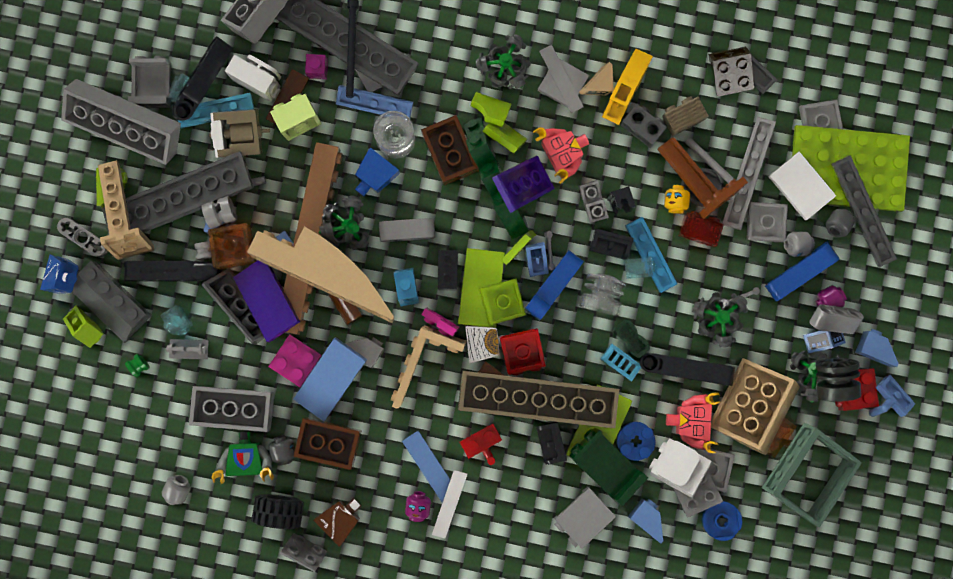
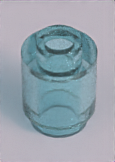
(177, 85)

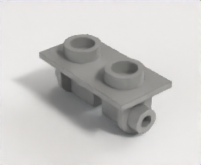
(188, 349)

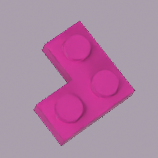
(446, 327)

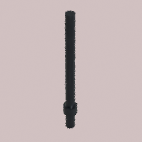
(352, 5)

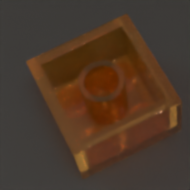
(230, 246)

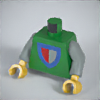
(244, 459)

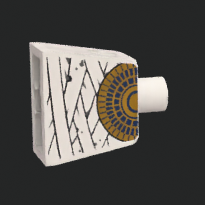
(482, 343)

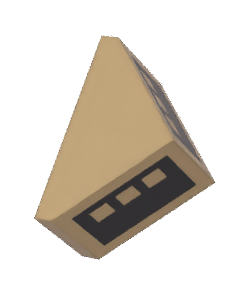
(600, 83)

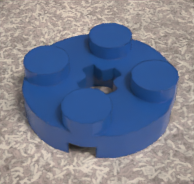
(644, 434)
(730, 528)

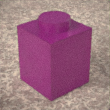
(316, 66)

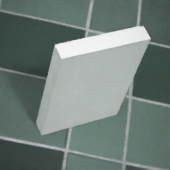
(802, 186)

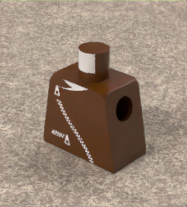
(339, 520)

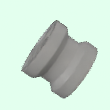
(203, 251)

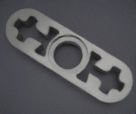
(74, 225)

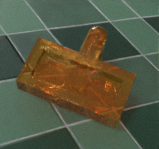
(782, 437)

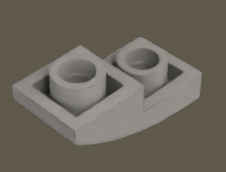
(593, 201)

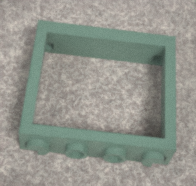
(790, 462)

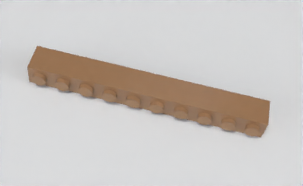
(316, 197)

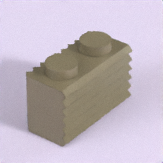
(685, 115)

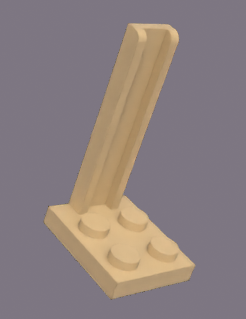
(122, 240)
(436, 338)

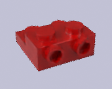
(522, 352)
(869, 393)

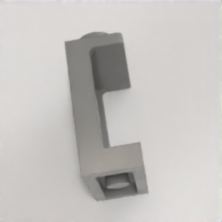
(150, 82)
(584, 518)

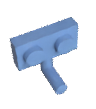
(894, 397)

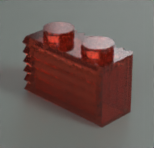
(701, 230)

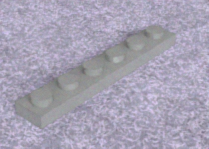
(750, 171)

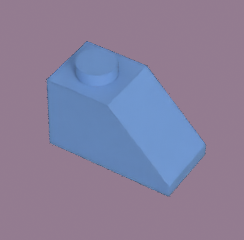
(877, 348)
(648, 518)

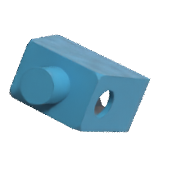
(406, 287)

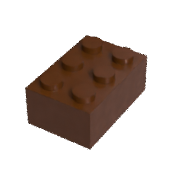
(449, 150)
(327, 443)

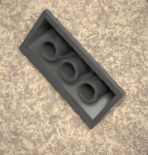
(229, 298)

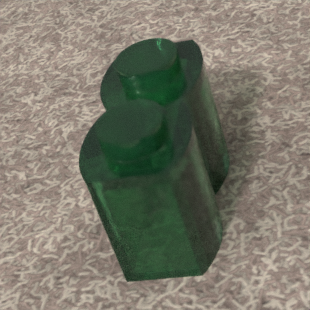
(634, 343)

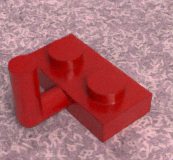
(481, 442)

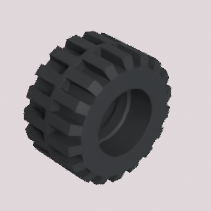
(277, 511)

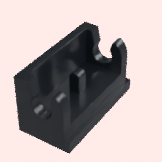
(621, 198)
(611, 244)
(551, 443)

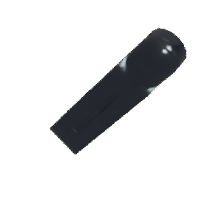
(201, 79)
(168, 271)
(687, 368)

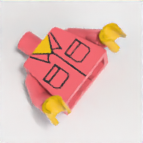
(562, 150)
(694, 421)

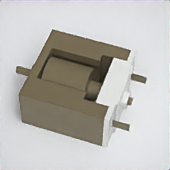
(244, 132)

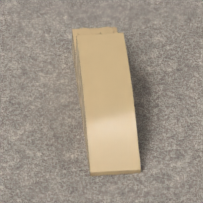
(321, 266)

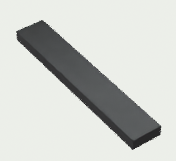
(864, 211)

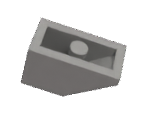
(368, 349)

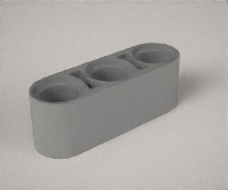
(407, 230)
(836, 319)

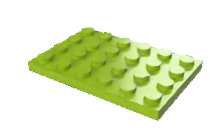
(877, 156)

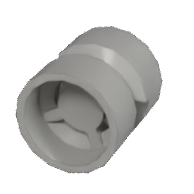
(218, 212)

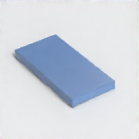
(330, 379)

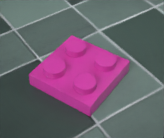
(295, 360)

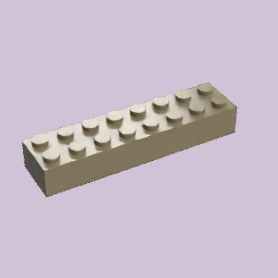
(538, 399)

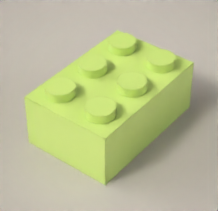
(295, 116)

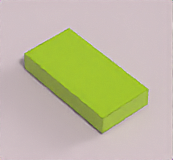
(518, 247)

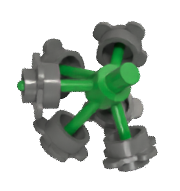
(499, 56)
(349, 224)
(728, 322)
(807, 382)

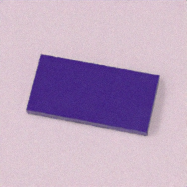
(523, 183)
(266, 300)

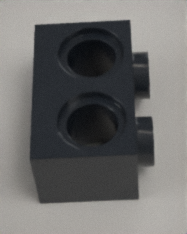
(447, 270)

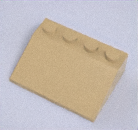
(754, 406)

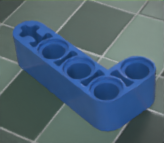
(803, 271)
(554, 285)

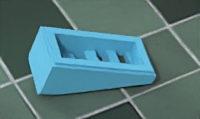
(607, 354)

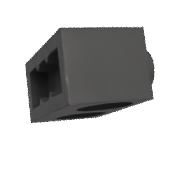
(640, 130)

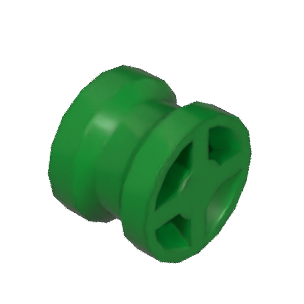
(137, 365)

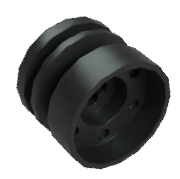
(838, 379)

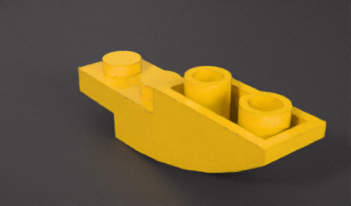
(627, 86)

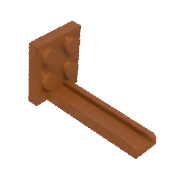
(697, 180)

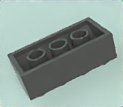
(109, 301)

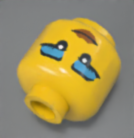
(677, 199)

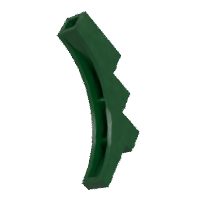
(488, 165)

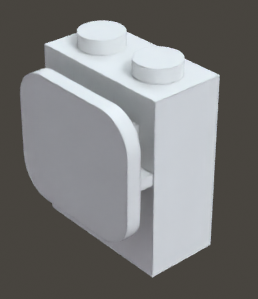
(255, 76)
(680, 467)

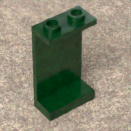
(607, 466)

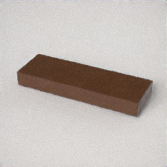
(293, 85)

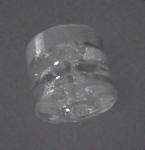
(394, 124)
(602, 294)

